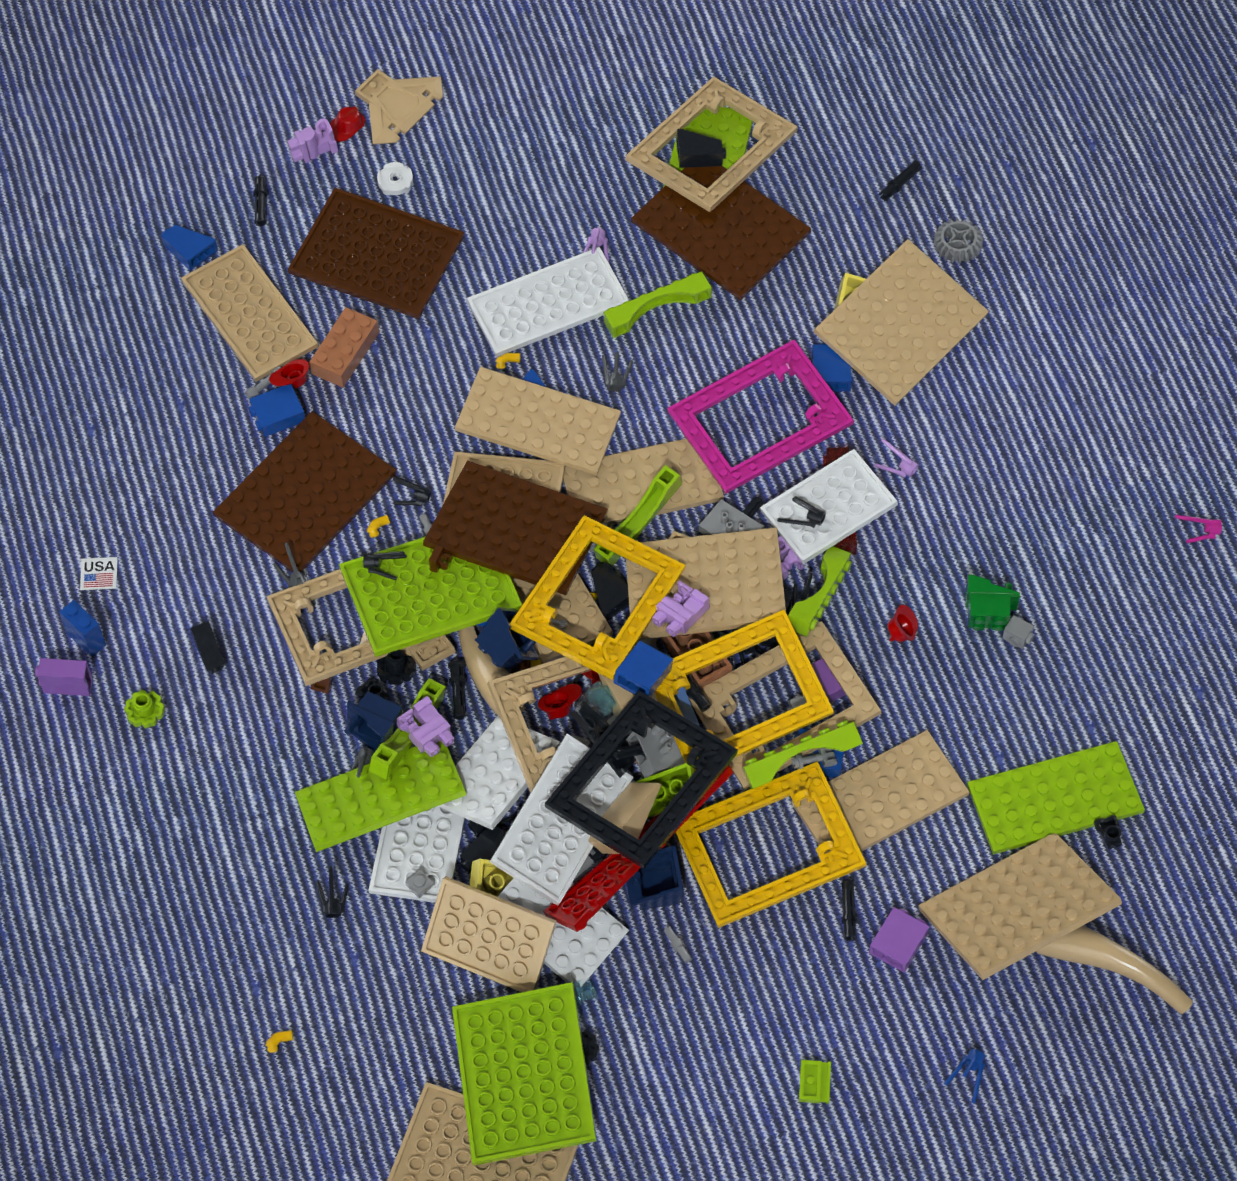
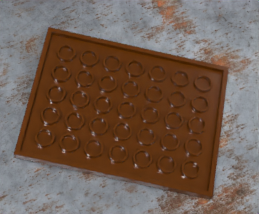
(730, 244)
(376, 253)
(304, 492)
(508, 524)

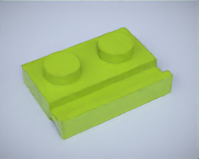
(814, 1081)

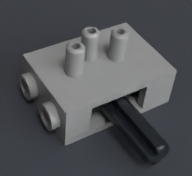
(728, 519)
(653, 753)

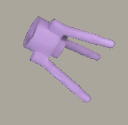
(597, 239)
(907, 466)

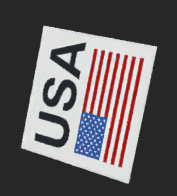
(98, 573)

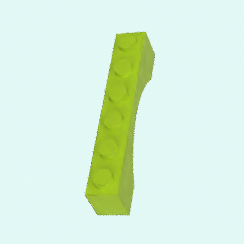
(688, 290)
(657, 495)
(833, 569)
(839, 739)
(392, 750)

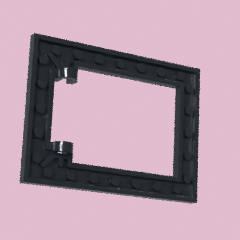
(637, 717)

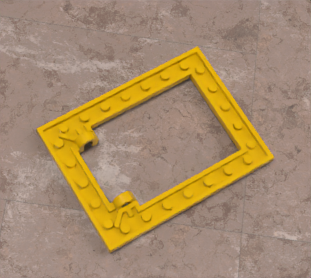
(535, 616)
(775, 626)
(799, 784)

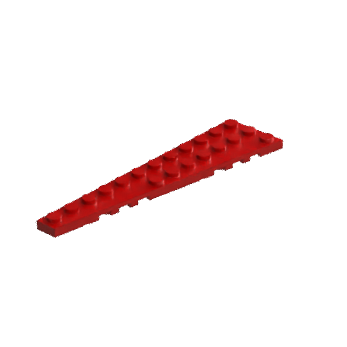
(602, 882)

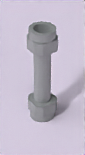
(254, 391)

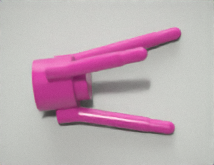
(1211, 526)

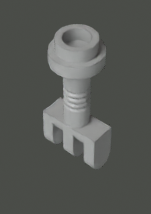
(826, 758)

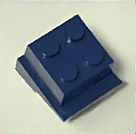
(503, 644)
(372, 719)
(658, 882)

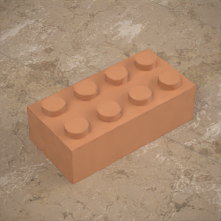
(344, 347)
(683, 643)

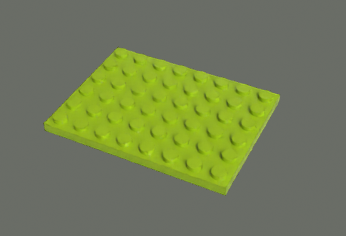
(421, 601)
(523, 1074)

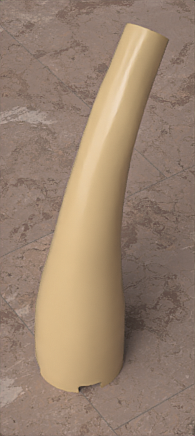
(480, 665)
(1096, 950)

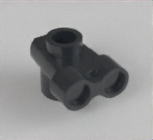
(373, 687)
(1109, 828)

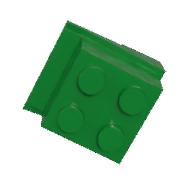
(989, 603)

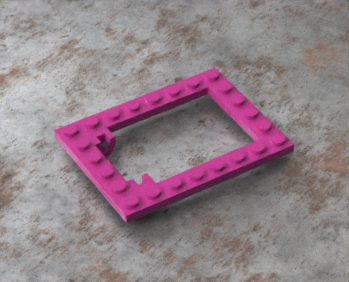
(788, 358)

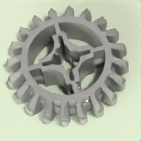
(958, 248)

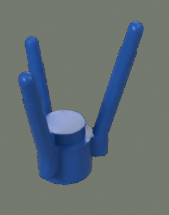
(972, 1061)

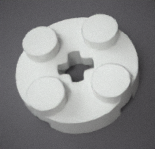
(397, 187)

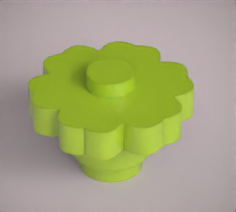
(144, 709)

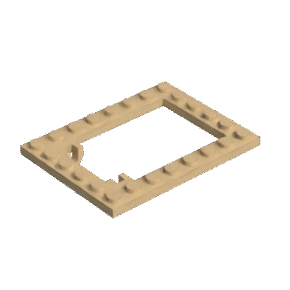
(711, 96)
(310, 663)
(512, 693)
(720, 693)

